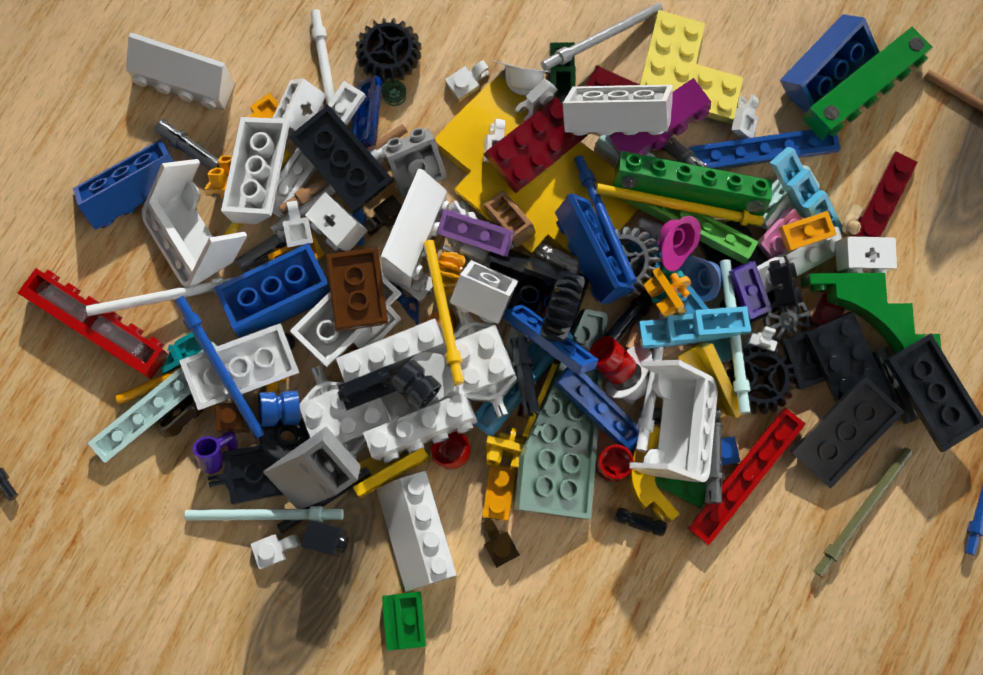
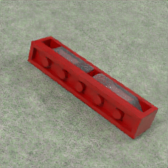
(102, 329)

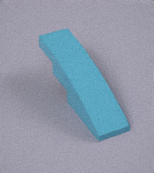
(802, 187)
(694, 328)

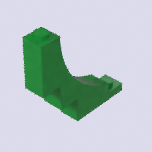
(867, 298)

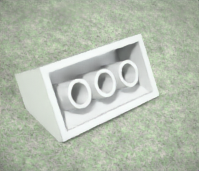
(178, 72)
(618, 109)
(255, 169)
(413, 227)
(318, 332)
(416, 531)

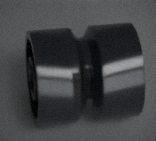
(414, 383)

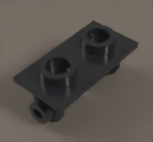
(784, 275)
(366, 388)

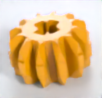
(451, 267)

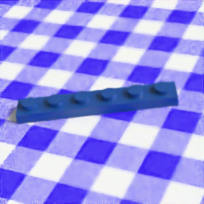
(764, 149)

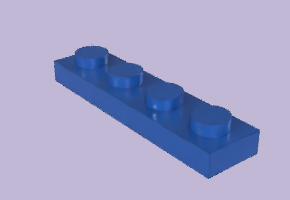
(567, 352)
(599, 408)

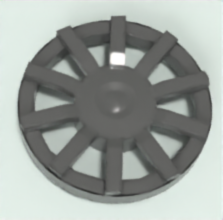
(787, 321)

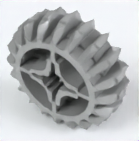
(647, 255)

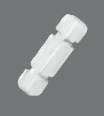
(558, 258)

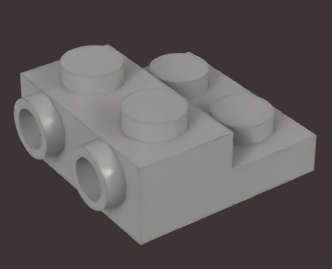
(409, 154)

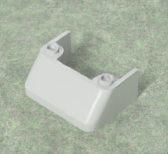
(179, 229)
(685, 422)

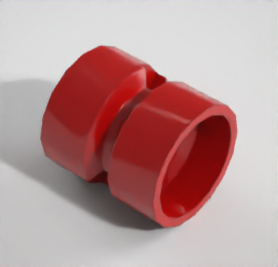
(613, 360)
(614, 463)

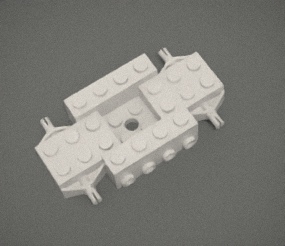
(391, 422)

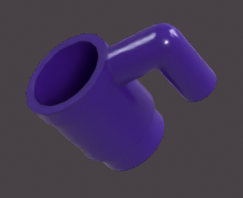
(208, 451)

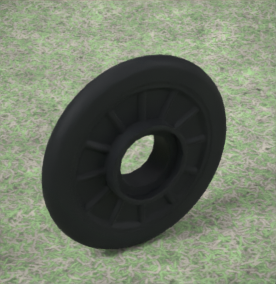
(277, 447)

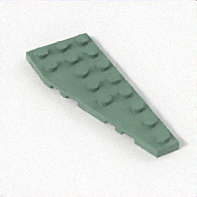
(561, 447)

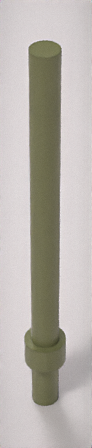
(834, 551)

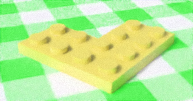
(673, 60)

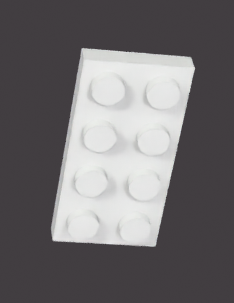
(250, 362)

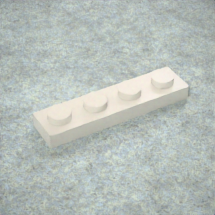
(803, 258)

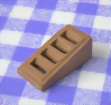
(523, 228)

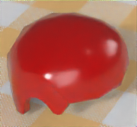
(451, 452)

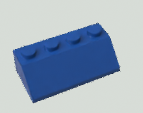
(830, 61)
(122, 186)
(592, 249)
(273, 291)

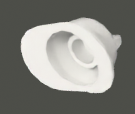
(522, 80)
(636, 385)

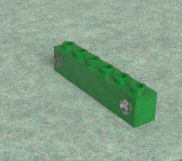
(866, 83)
(693, 183)

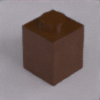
(229, 419)

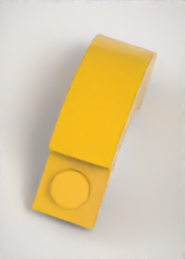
(645, 488)

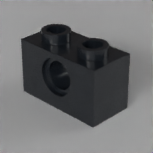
(325, 538)

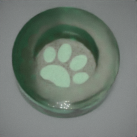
(394, 93)

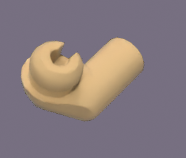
(851, 222)

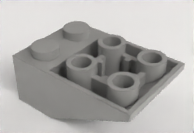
(314, 470)

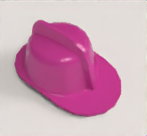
(678, 241)

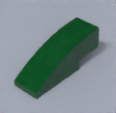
(564, 75)

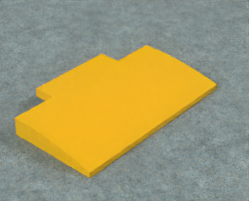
(464, 145)

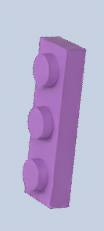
(475, 232)

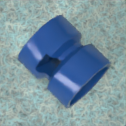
(278, 408)

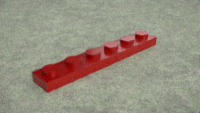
(747, 475)

